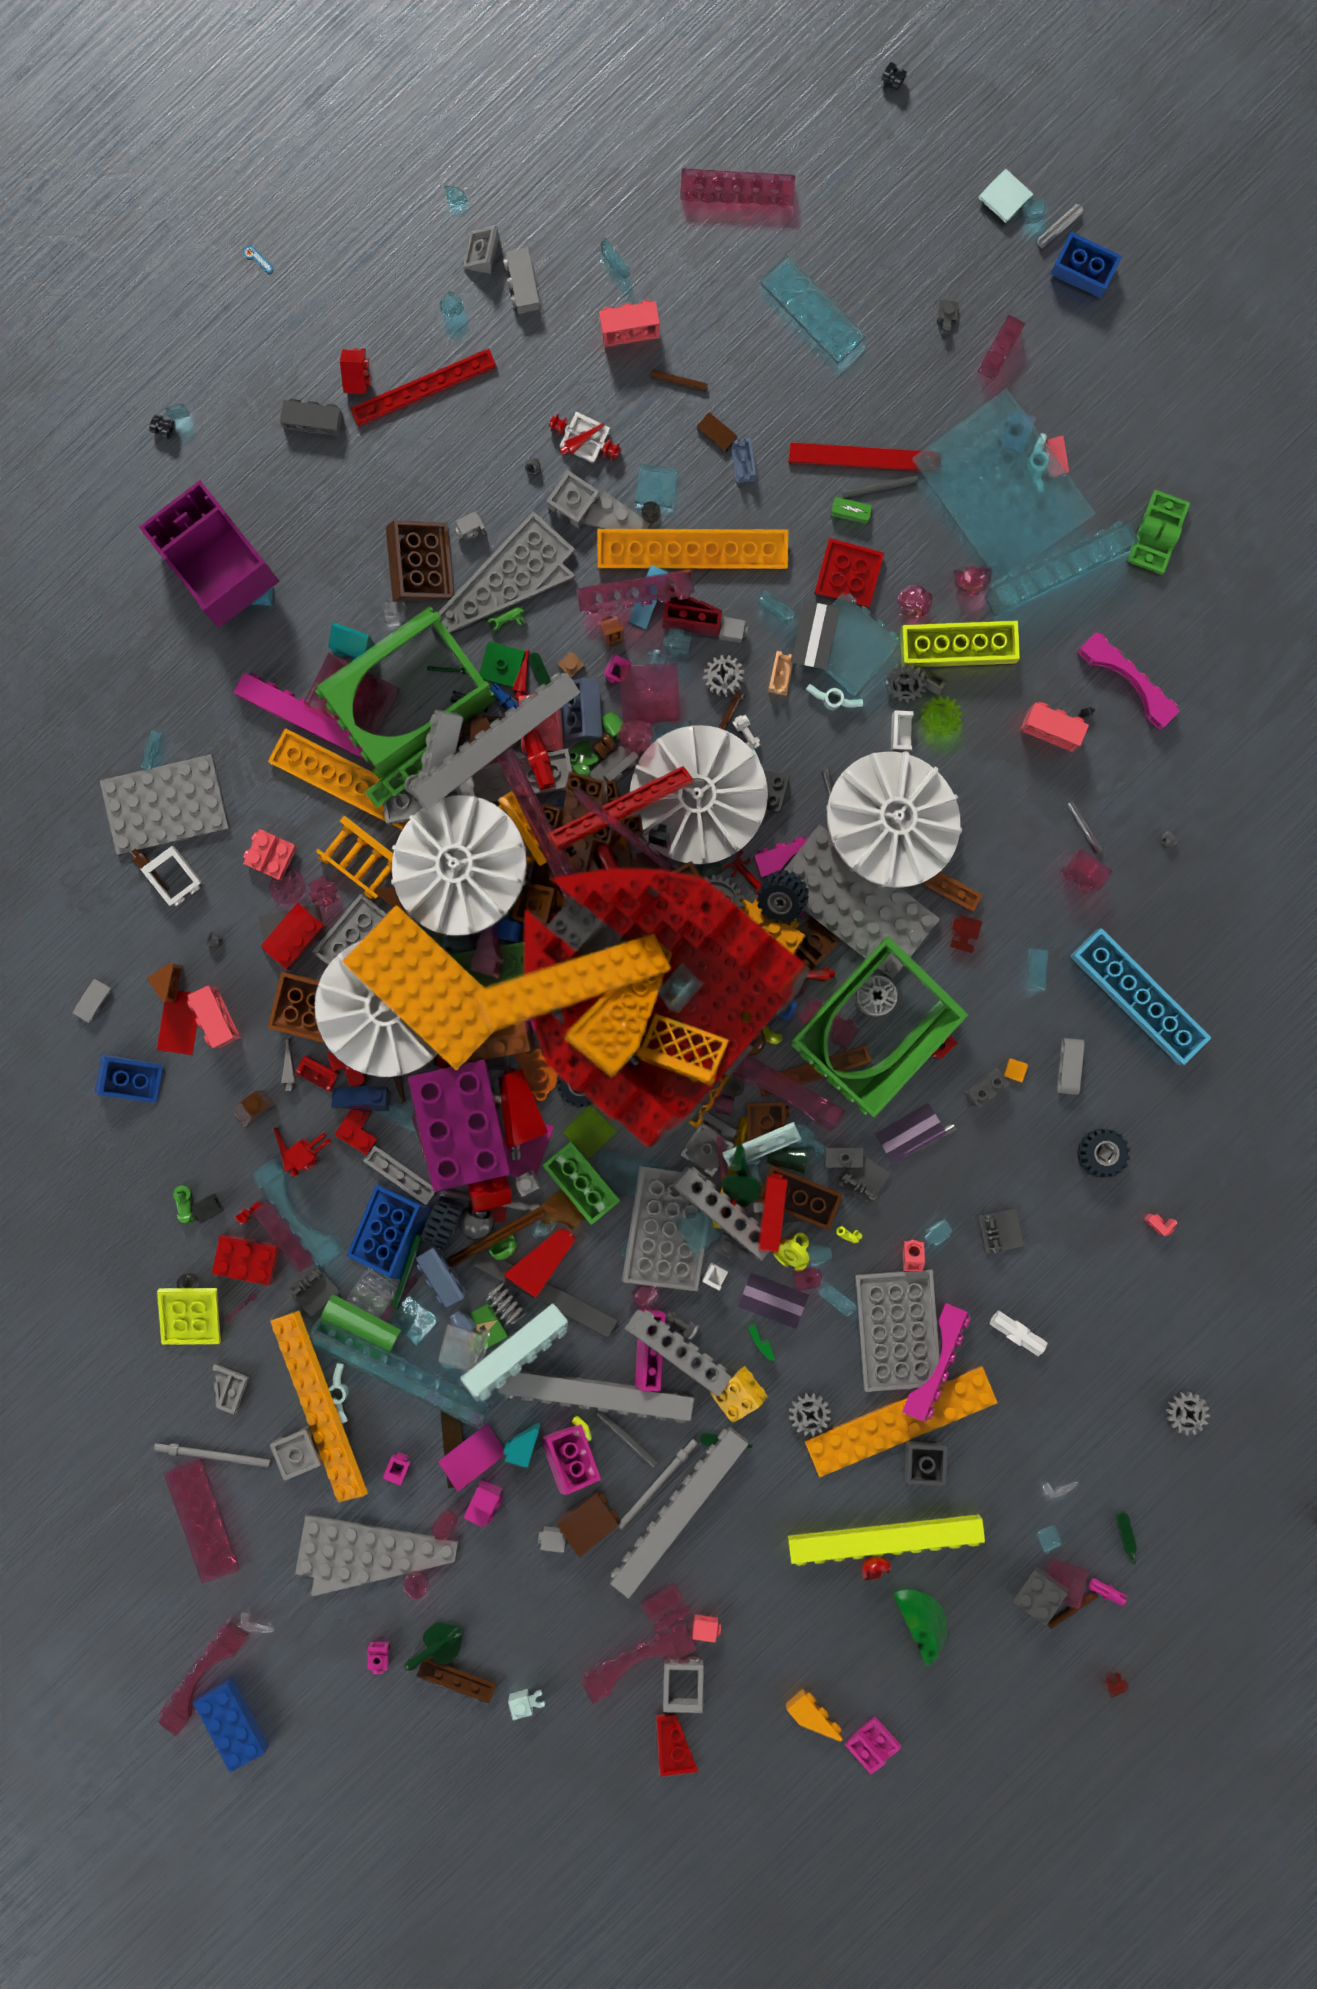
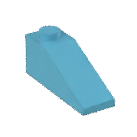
(642, 614)

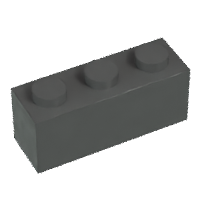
(311, 417)

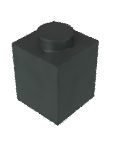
(207, 1208)

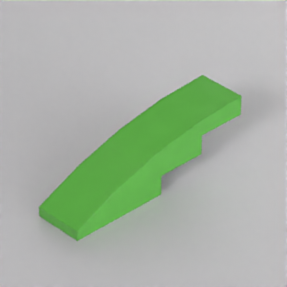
(394, 781)

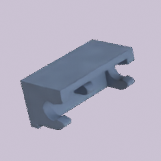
(743, 461)

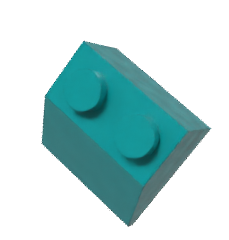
(348, 642)
(520, 1448)

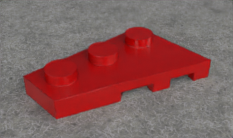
(673, 1750)

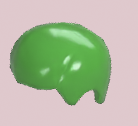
(504, 1248)

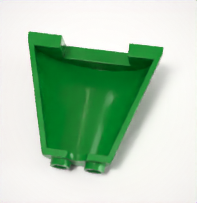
(925, 1621)

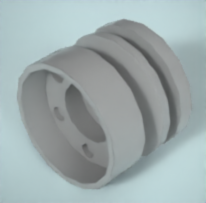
(864, 998)

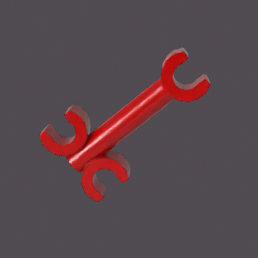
(738, 865)
(246, 1214)

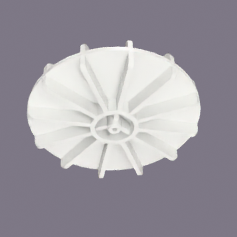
(717, 810)
(893, 819)
(459, 865)
(363, 1027)

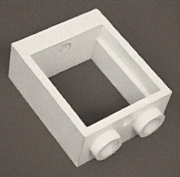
(172, 851)

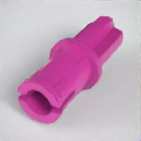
(1107, 1592)

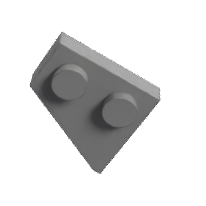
(229, 1388)

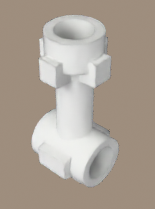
(741, 724)

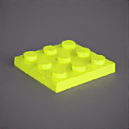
(189, 1316)

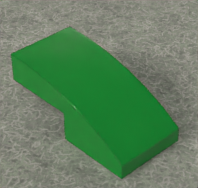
(764, 1346)

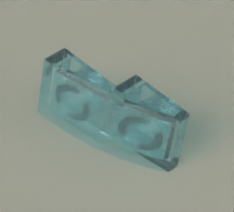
(662, 728)

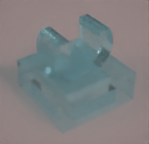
(656, 657)

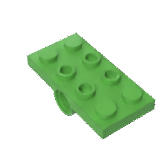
(1158, 532)

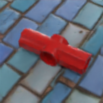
(539, 760)

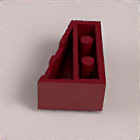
(692, 616)

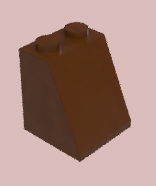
(588, 1522)

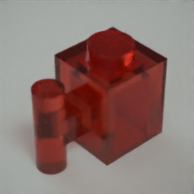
(966, 929)

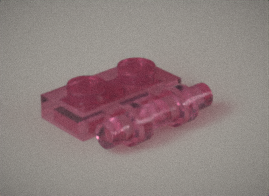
(660, 1603)

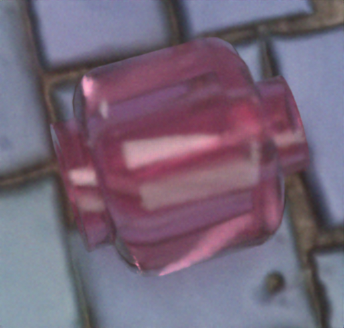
(644, 1296)
(413, 1590)

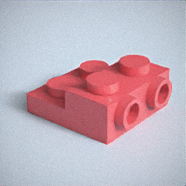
(269, 854)

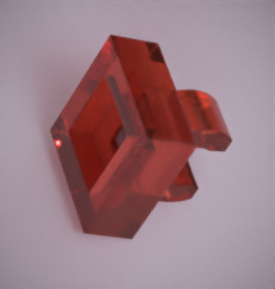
(1118, 1687)

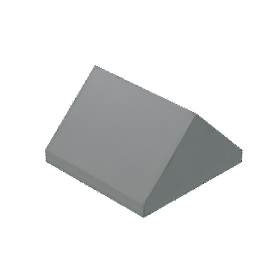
(482, 250)

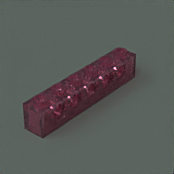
(745, 180)
(681, 579)

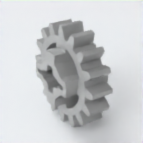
(716, 673)
(814, 1407)
(1194, 1408)

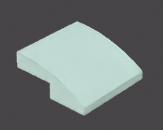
(1005, 195)

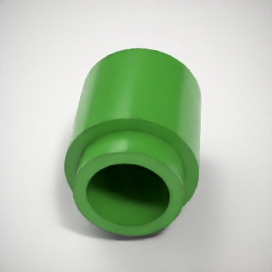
(612, 724)

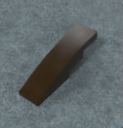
(452, 1435)

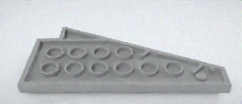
(518, 570)
(355, 1554)

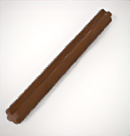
(496, 1237)

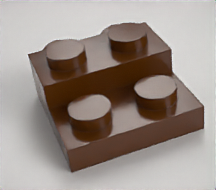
(537, 900)
(816, 944)
(765, 1118)

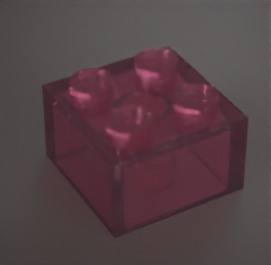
(1085, 871)

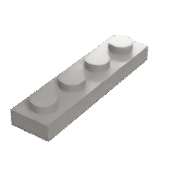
(400, 1174)

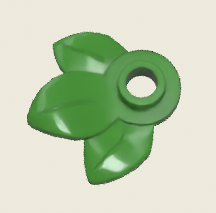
(583, 757)

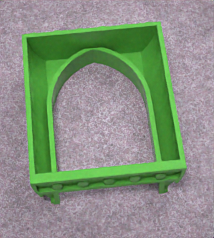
(341, 687)
(879, 1084)

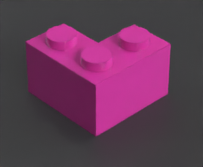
(483, 1502)

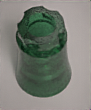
(789, 1157)

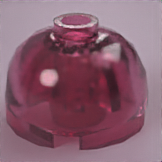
(972, 579)

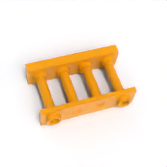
(512, 808)
(363, 839)

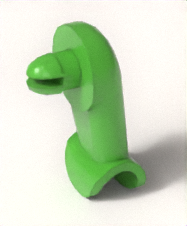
(515, 614)
(184, 1202)

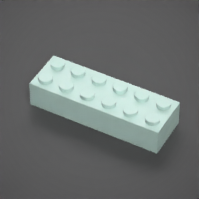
(514, 1353)

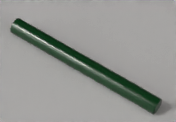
(406, 1272)

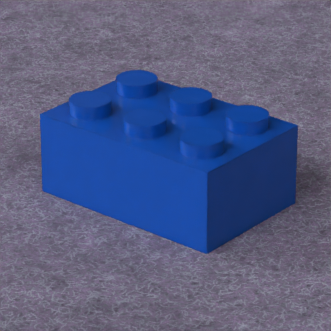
(1086, 265)

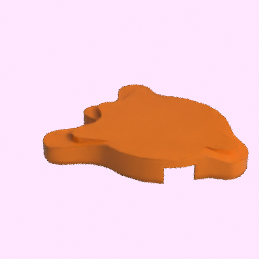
(538, 1074)

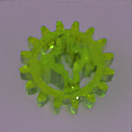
(935, 711)

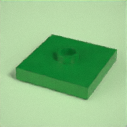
(501, 664)

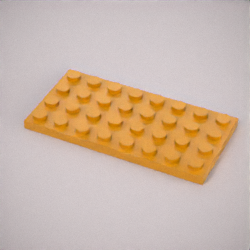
(421, 986)

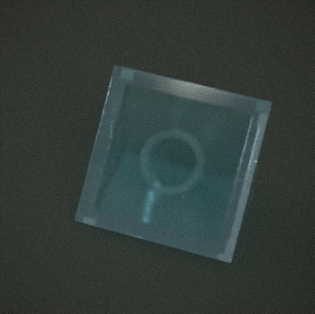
(680, 988)

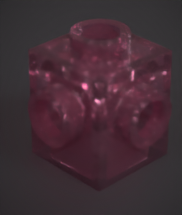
(316, 888)

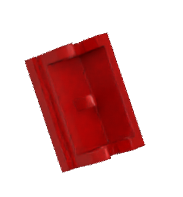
(317, 1073)

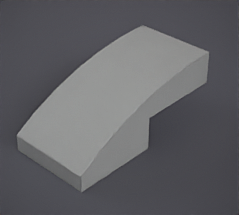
(91, 1000)

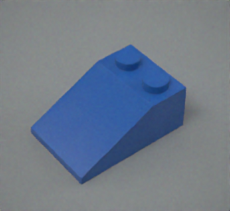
(128, 1078)

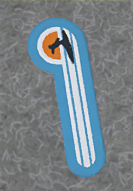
(251, 252)

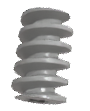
(505, 1305)

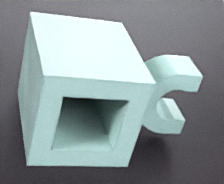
(522, 1703)

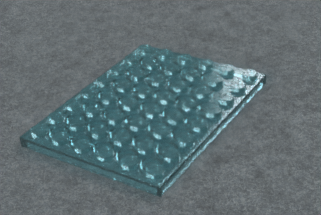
(1003, 485)

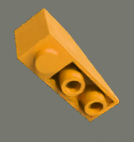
(809, 1715)

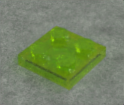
(589, 1131)

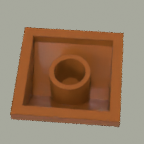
(166, 982)

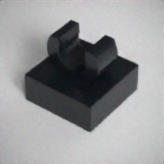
(659, 837)

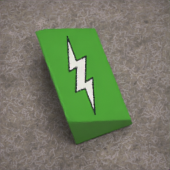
(851, 510)

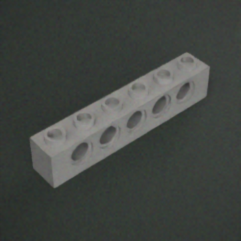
(684, 1185)
(714, 1382)

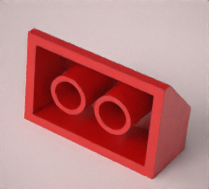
(293, 936)

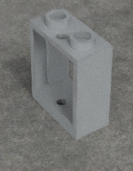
(683, 1704)

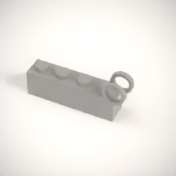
(440, 743)

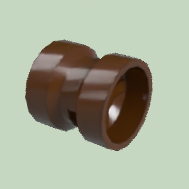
(600, 748)

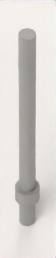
(465, 1196)
(175, 1449)
(682, 1456)

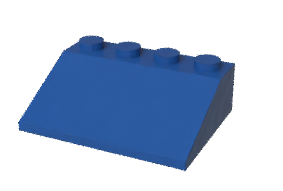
(388, 1231)

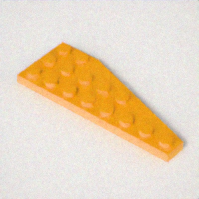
(616, 1023)

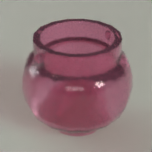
(914, 601)
(635, 736)

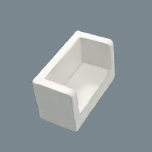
(901, 731)

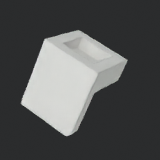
(715, 1276)

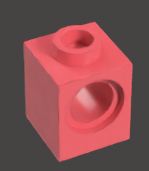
(910, 1262)
(705, 1628)

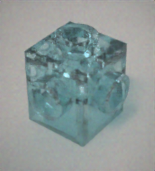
(677, 643)

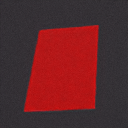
(177, 1026)

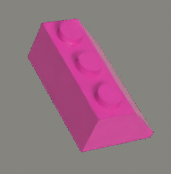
(570, 1459)

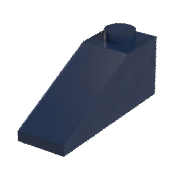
(362, 1098)

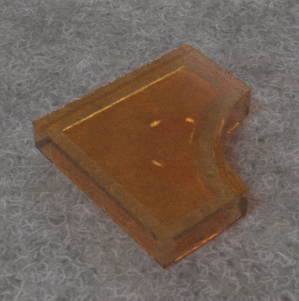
(562, 1210)

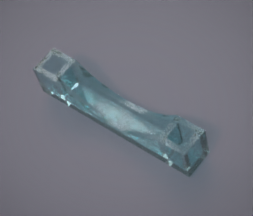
(273, 1180)

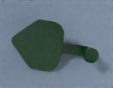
(741, 1188)
(442, 1643)

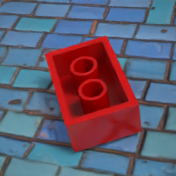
(246, 1259)

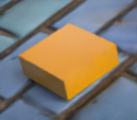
(1015, 1070)

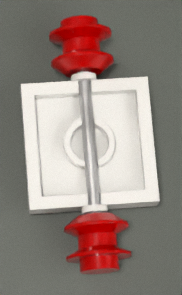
(593, 446)

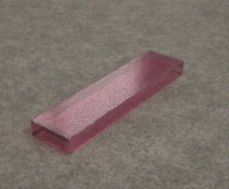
(283, 1236)

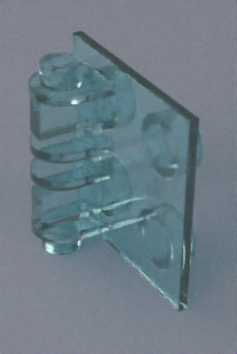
(413, 1319)

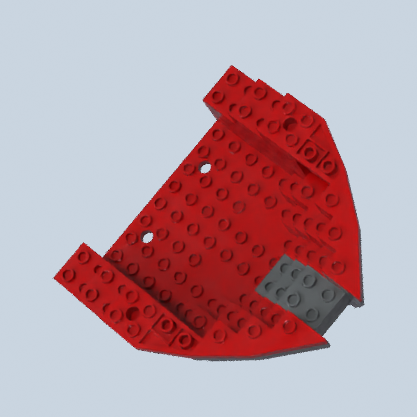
(704, 931)

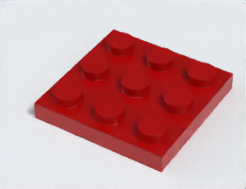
(849, 570)

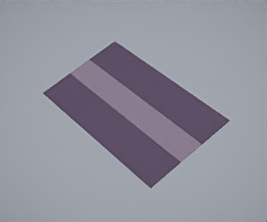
(910, 1133)
(773, 1300)

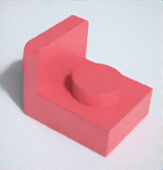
(1157, 1224)

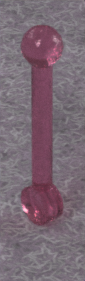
(251, 1297)

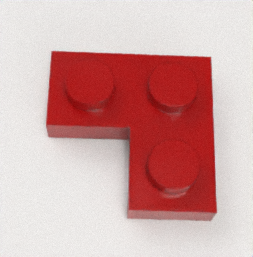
(352, 1133)

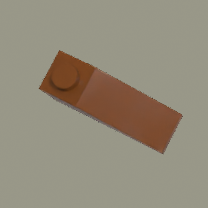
(612, 631)

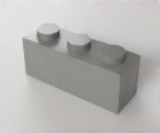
(522, 280)

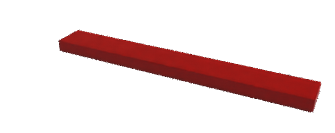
(423, 387)
(852, 456)
(621, 807)

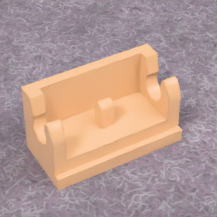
(781, 674)

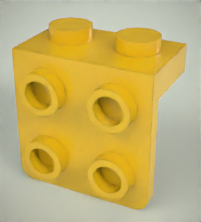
(740, 1395)

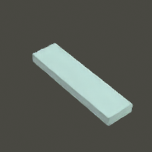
(766, 1143)

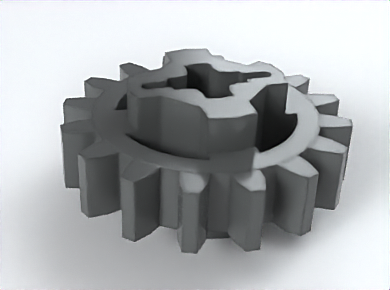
(906, 682)

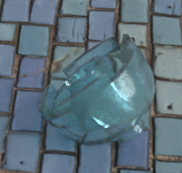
(457, 943)

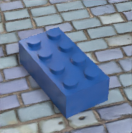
(231, 1724)

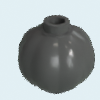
(475, 1224)

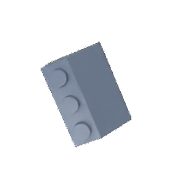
(583, 713)
(441, 1276)

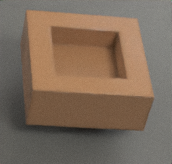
(571, 664)

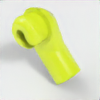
(772, 1037)
(851, 1237)
(577, 1421)

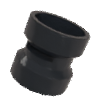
(894, 75)
(162, 426)

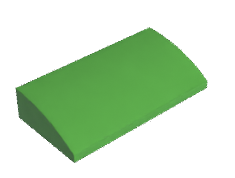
(581, 1182)
(360, 1323)

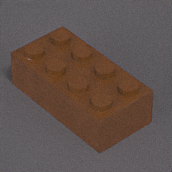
(806, 1198)

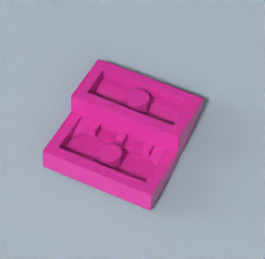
(873, 1745)

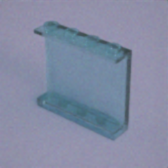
(858, 645)

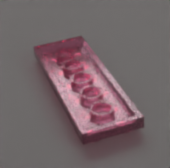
(201, 1521)

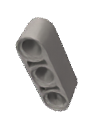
(1070, 1066)

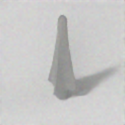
(288, 1075)

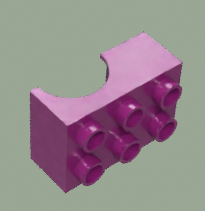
(209, 554)
(460, 1125)

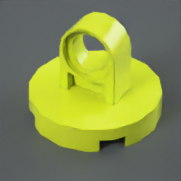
(792, 1253)

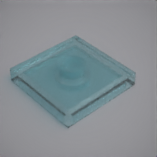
(656, 485)

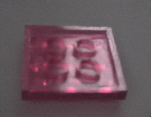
(650, 693)

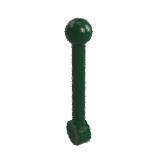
(432, 668)

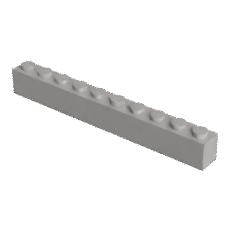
(495, 740)
(598, 1394)
(678, 1512)

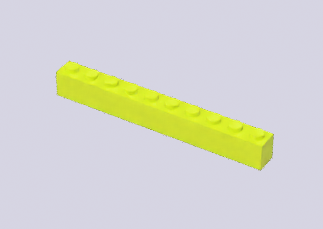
(886, 1539)

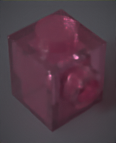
(807, 1278)

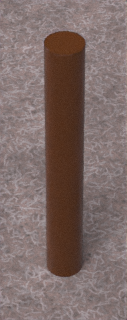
(679, 380)
(1072, 1610)

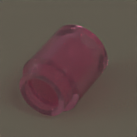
(444, 1524)

